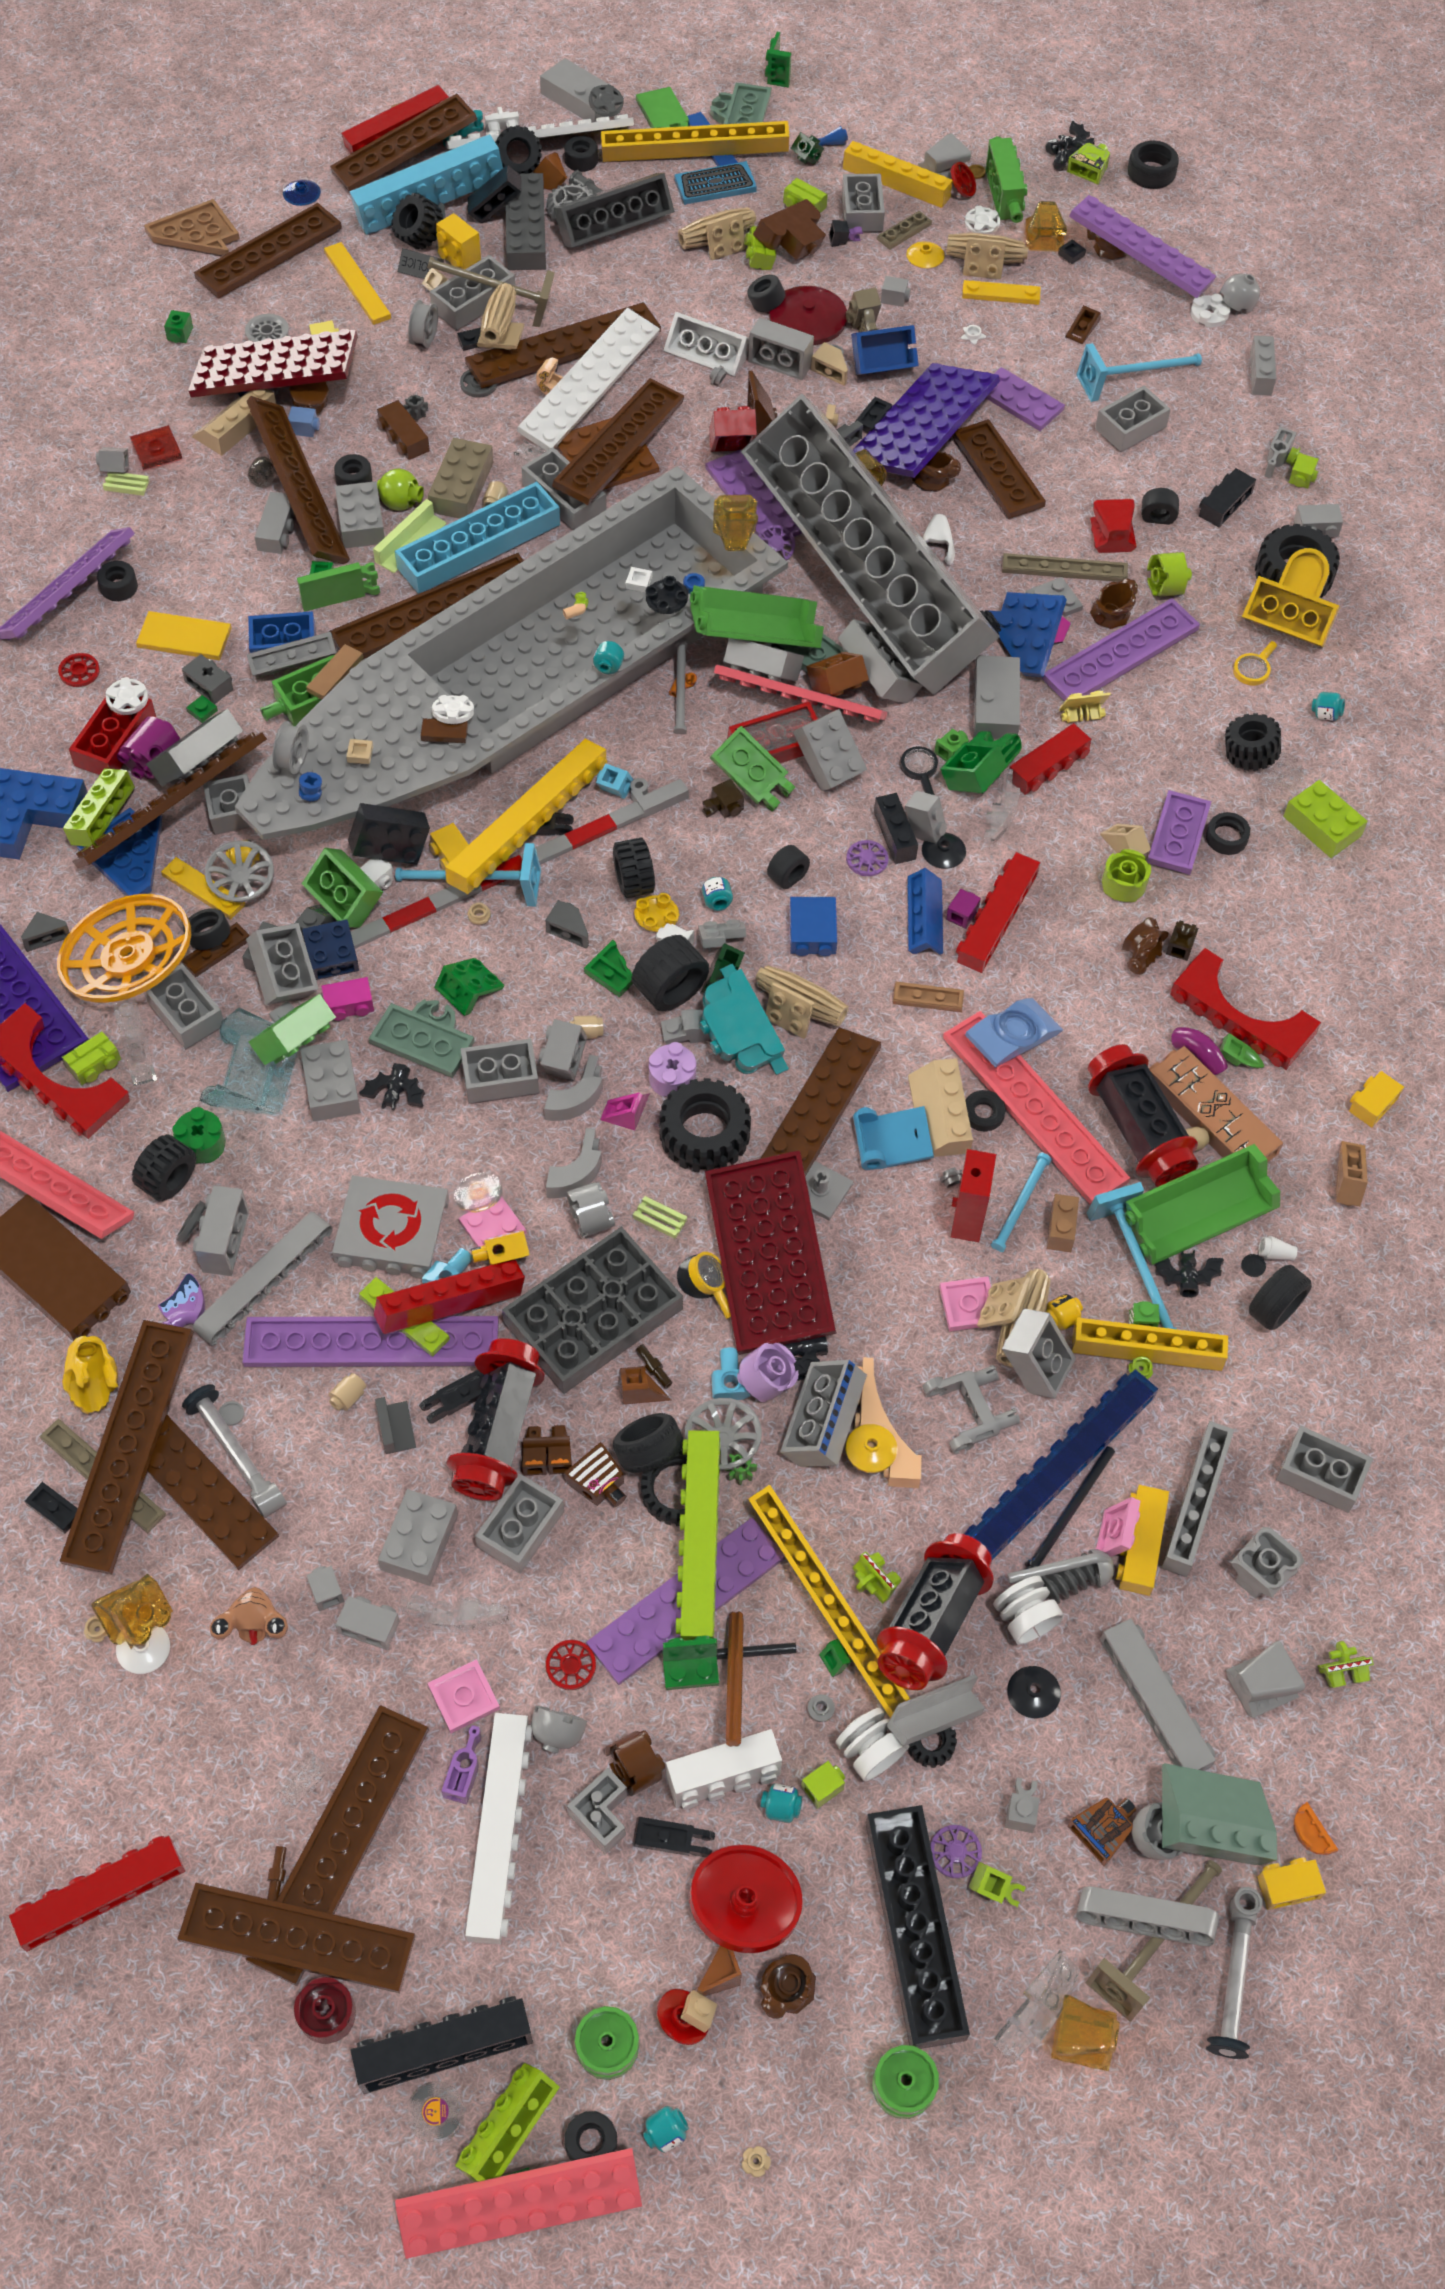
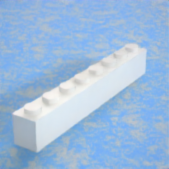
(497, 1829)

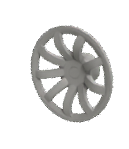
(240, 874)
(728, 1433)

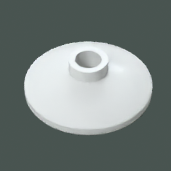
(148, 1658)

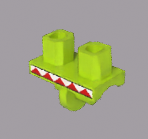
(873, 1578)
(1334, 1671)

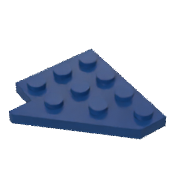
(1030, 628)
(133, 861)

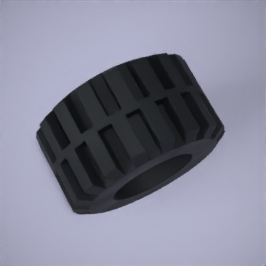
(530, 140)
(416, 221)
(1253, 741)
(633, 867)
(164, 1167)

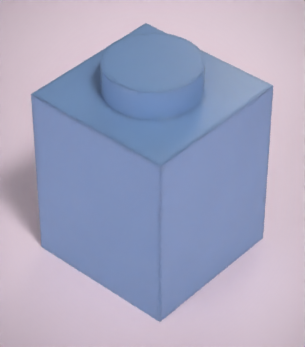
(304, 421)

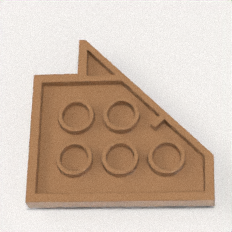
(195, 228)

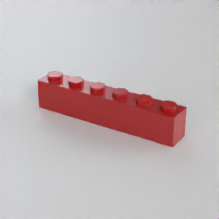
(392, 118)
(998, 912)
(448, 1296)
(96, 1893)

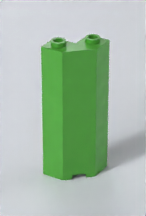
(755, 616)
(1202, 1204)

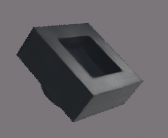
(1072, 251)

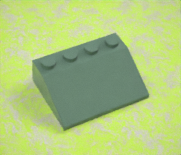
(1216, 1816)

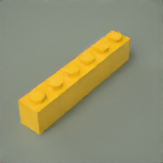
(898, 174)
(1155, 1343)

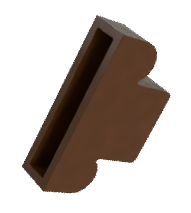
(793, 229)

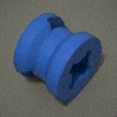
(310, 786)

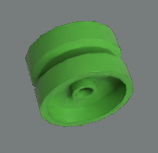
(615, 2059)
(903, 2100)

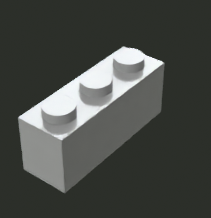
(1263, 365)
(275, 524)

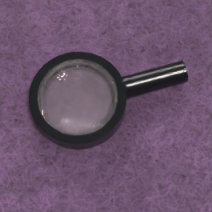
(920, 764)

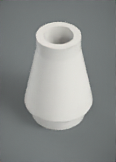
(1276, 1249)

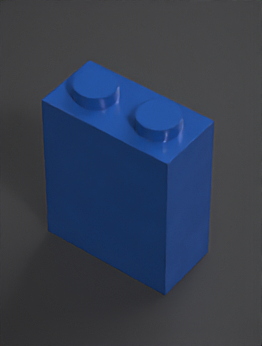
(813, 926)

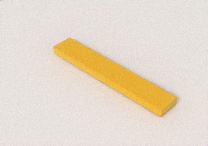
(357, 283)

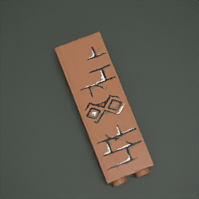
(1210, 1105)

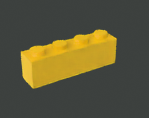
(1142, 1558)

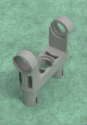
(969, 1385)

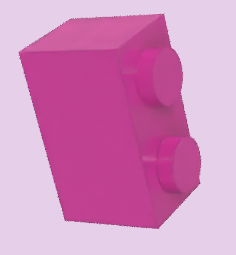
(348, 998)

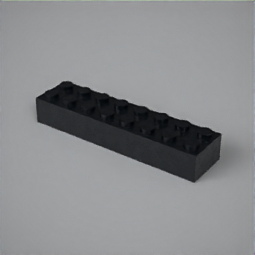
(917, 1928)

